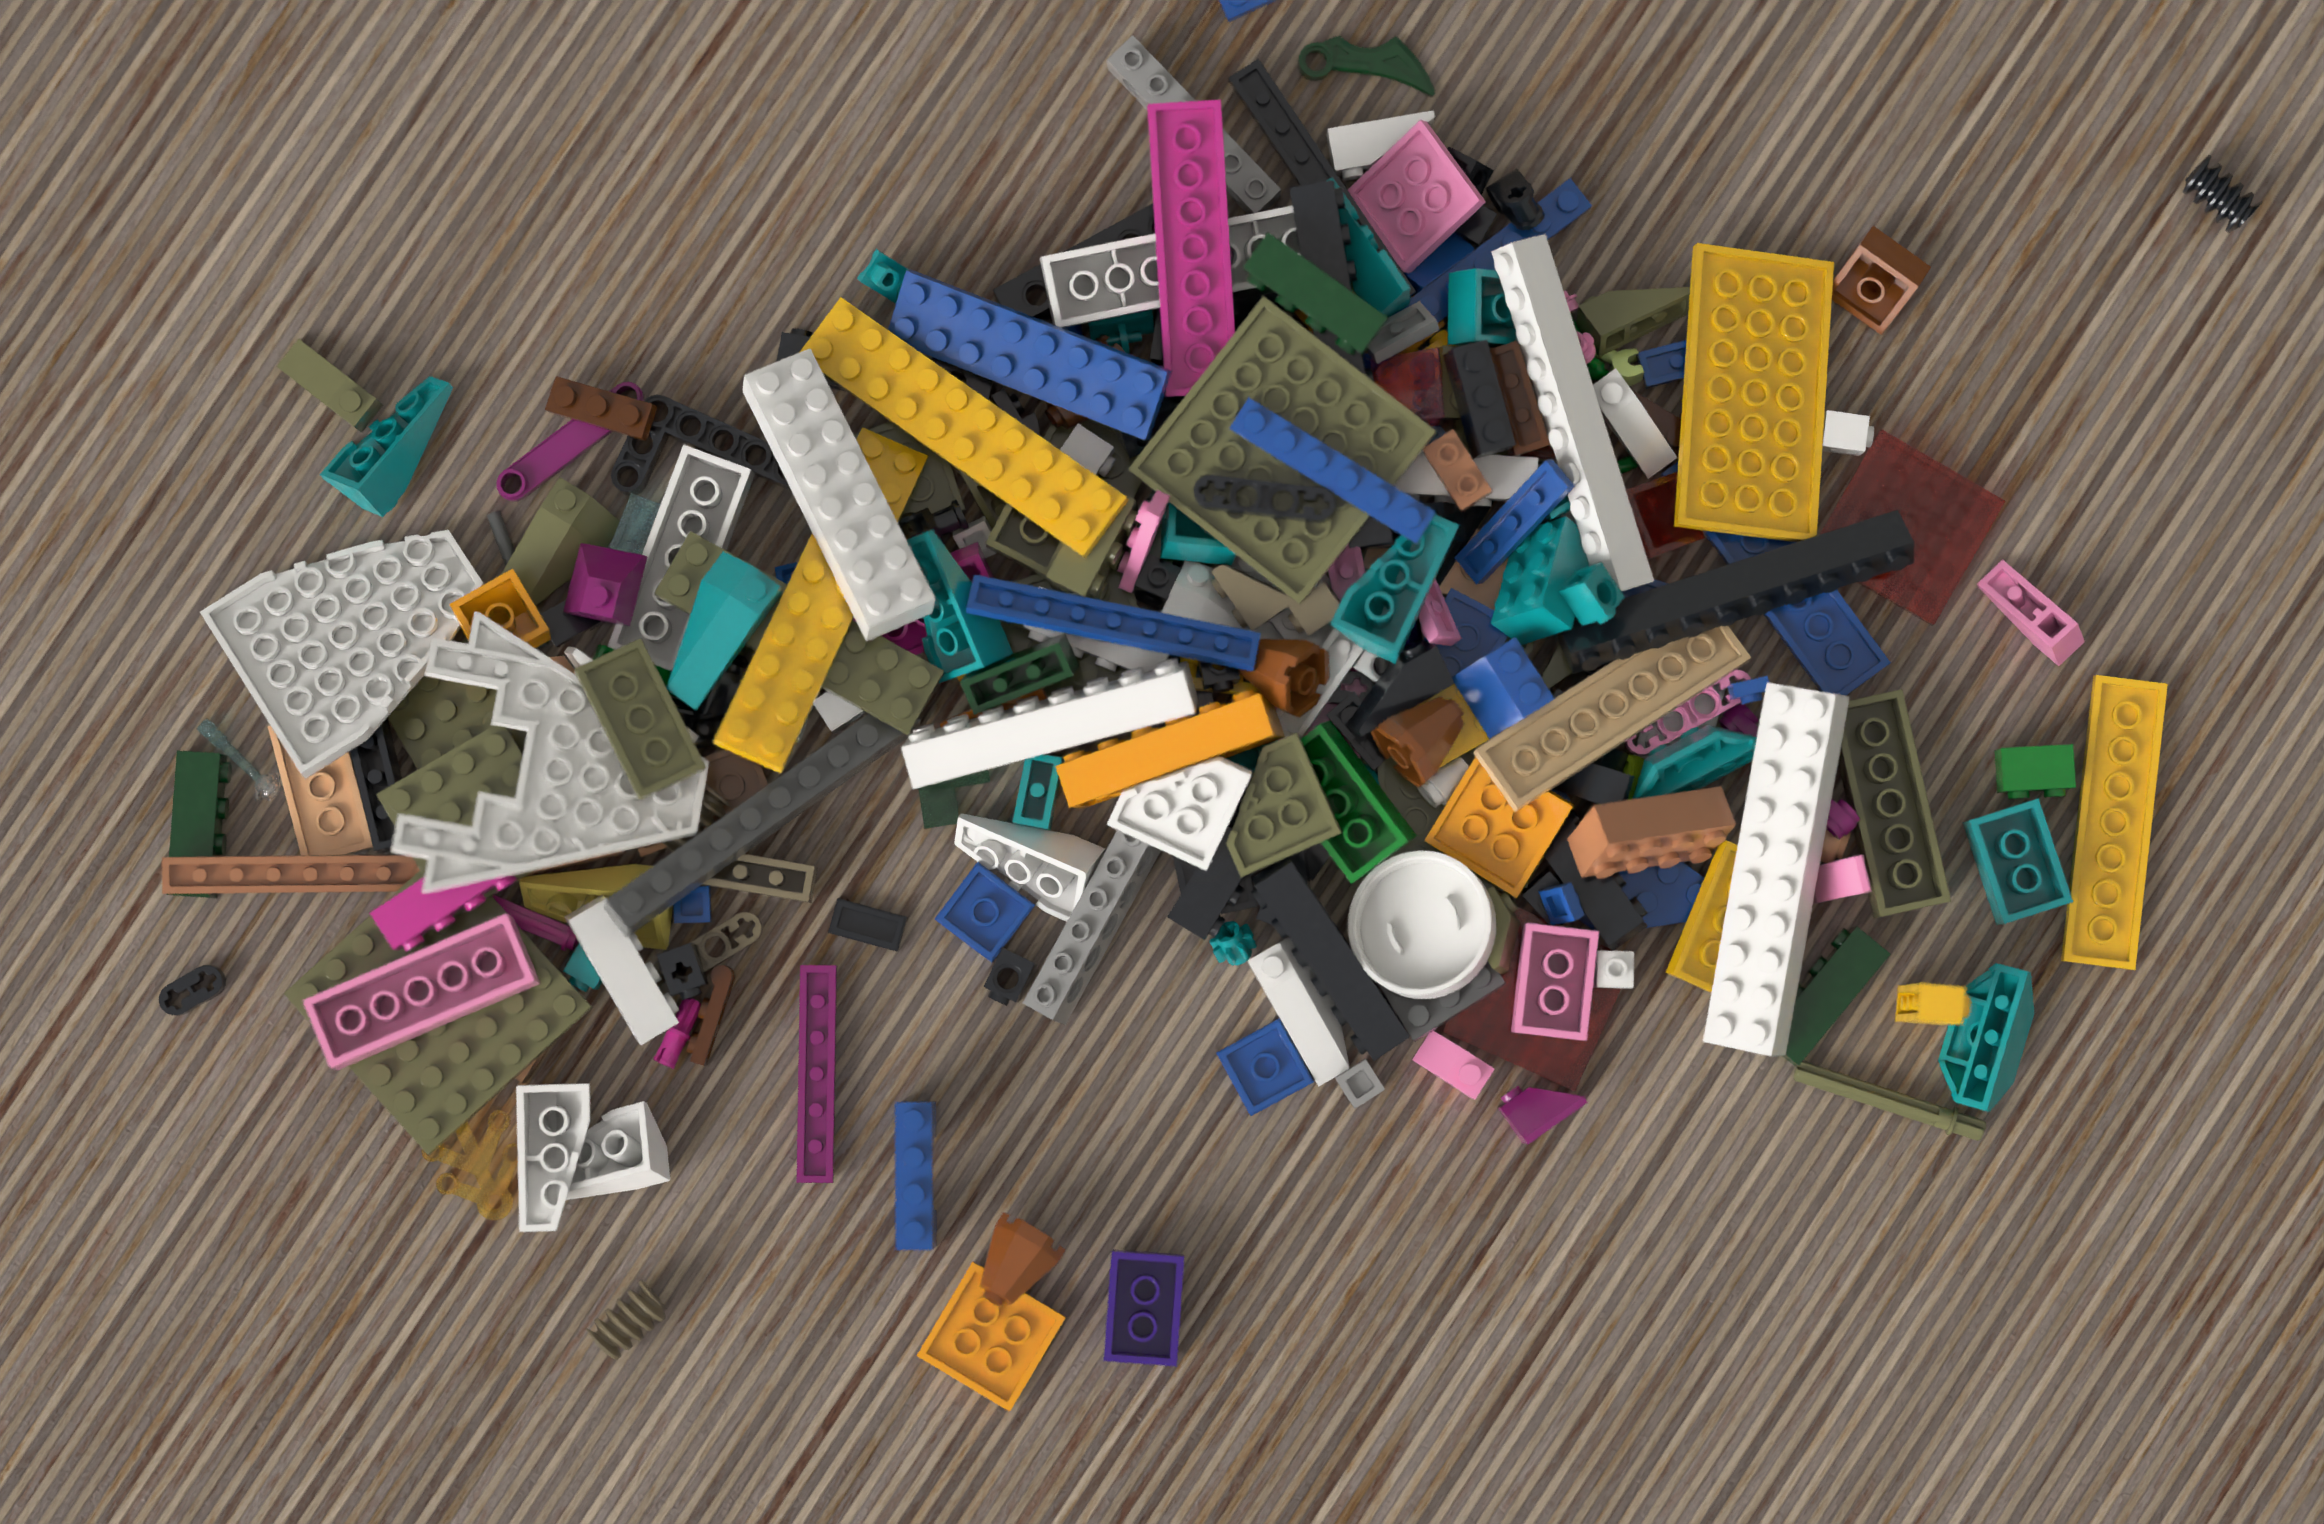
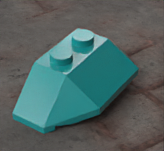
(1694, 761)
(1986, 1049)

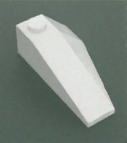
(1302, 1010)
(621, 1154)

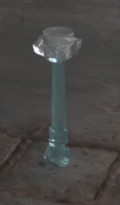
(266, 785)

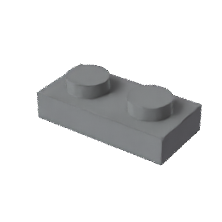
(1402, 331)

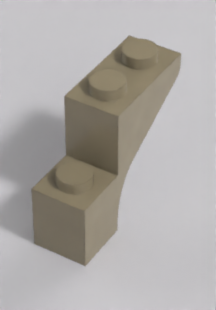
(1260, 602)

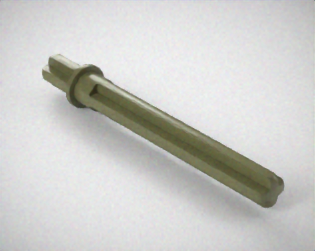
(1890, 1100)

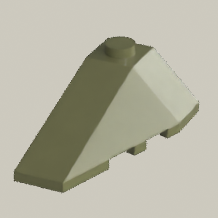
(552, 540)

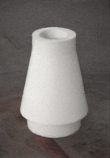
(1443, 783)

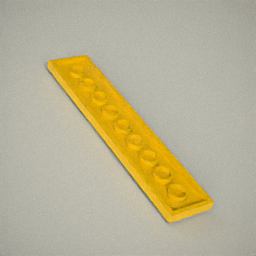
(965, 428)
(806, 630)

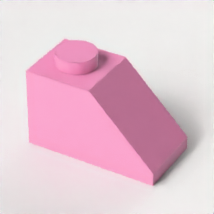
(1453, 1064)

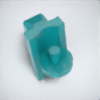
(884, 275)
(1123, 328)

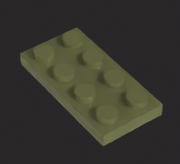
(640, 719)

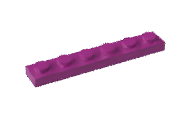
(816, 1074)

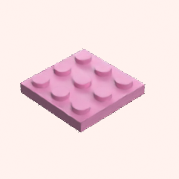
(1416, 196)

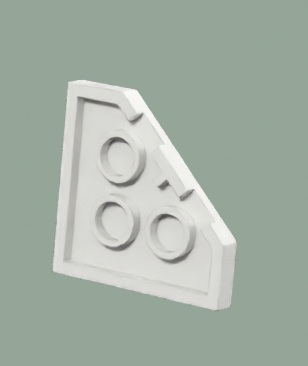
(1183, 809)

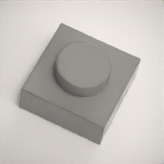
(1359, 1083)

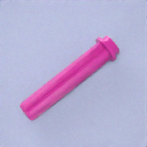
(540, 924)

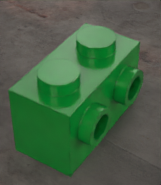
(2035, 769)

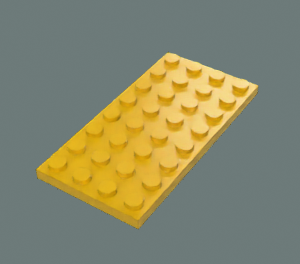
(1754, 393)

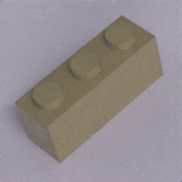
(768, 878)

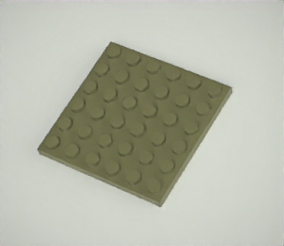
(1314, 390)
(459, 1067)

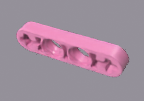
(1690, 715)

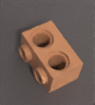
(1457, 470)

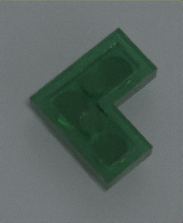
(940, 801)

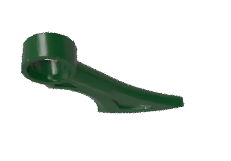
(1388, 61)

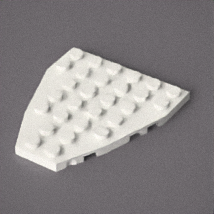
(341, 638)

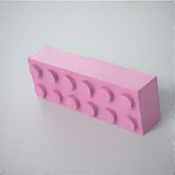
(421, 992)

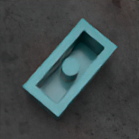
(1038, 792)

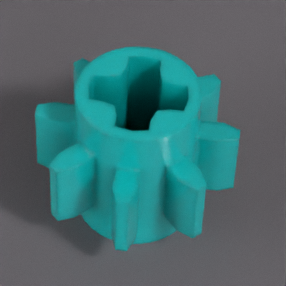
(1233, 943)

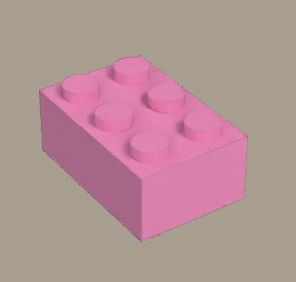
(1554, 981)

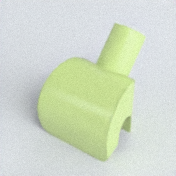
(1621, 361)

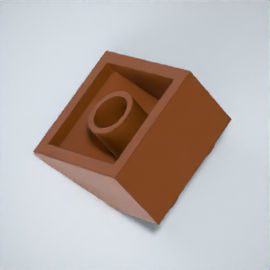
(1878, 280)

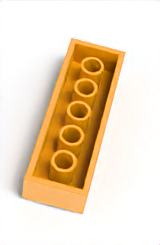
(1155, 752)

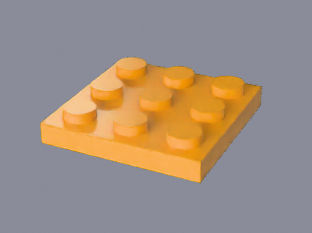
(1490, 836)
(990, 1344)

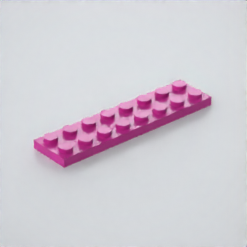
(1190, 237)

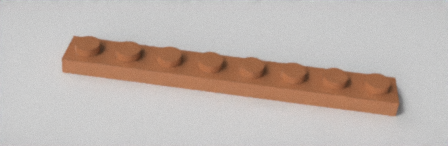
(286, 873)

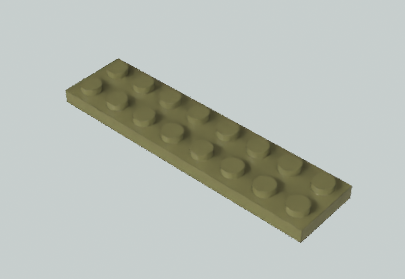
(864, 673)

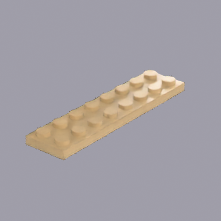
(1605, 713)

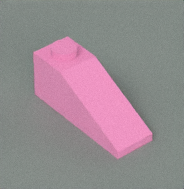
(2032, 612)
(1841, 879)

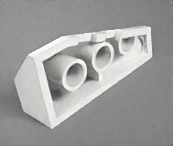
(1198, 600)
(1040, 861)
(549, 1142)

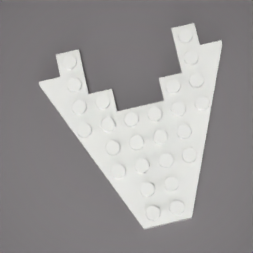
(570, 783)

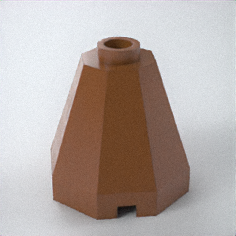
(1289, 673)
(1420, 738)
(1016, 1260)

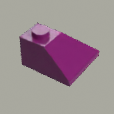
(605, 584)
(1537, 1110)

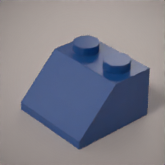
(1502, 688)

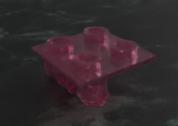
(1414, 382)

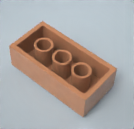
(1651, 832)

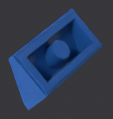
(1444, 258)

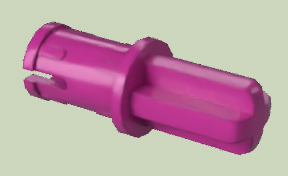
(678, 1034)

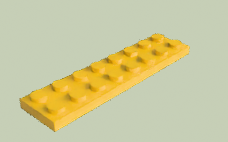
(2114, 822)

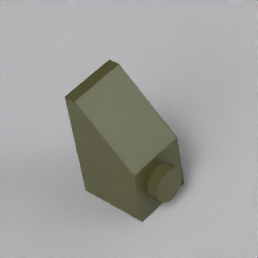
(1506, 930)

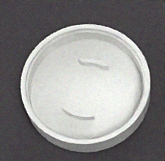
(1422, 924)

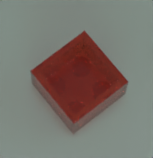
(1654, 515)

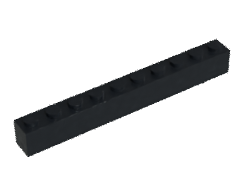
(1323, 244)
(1741, 590)

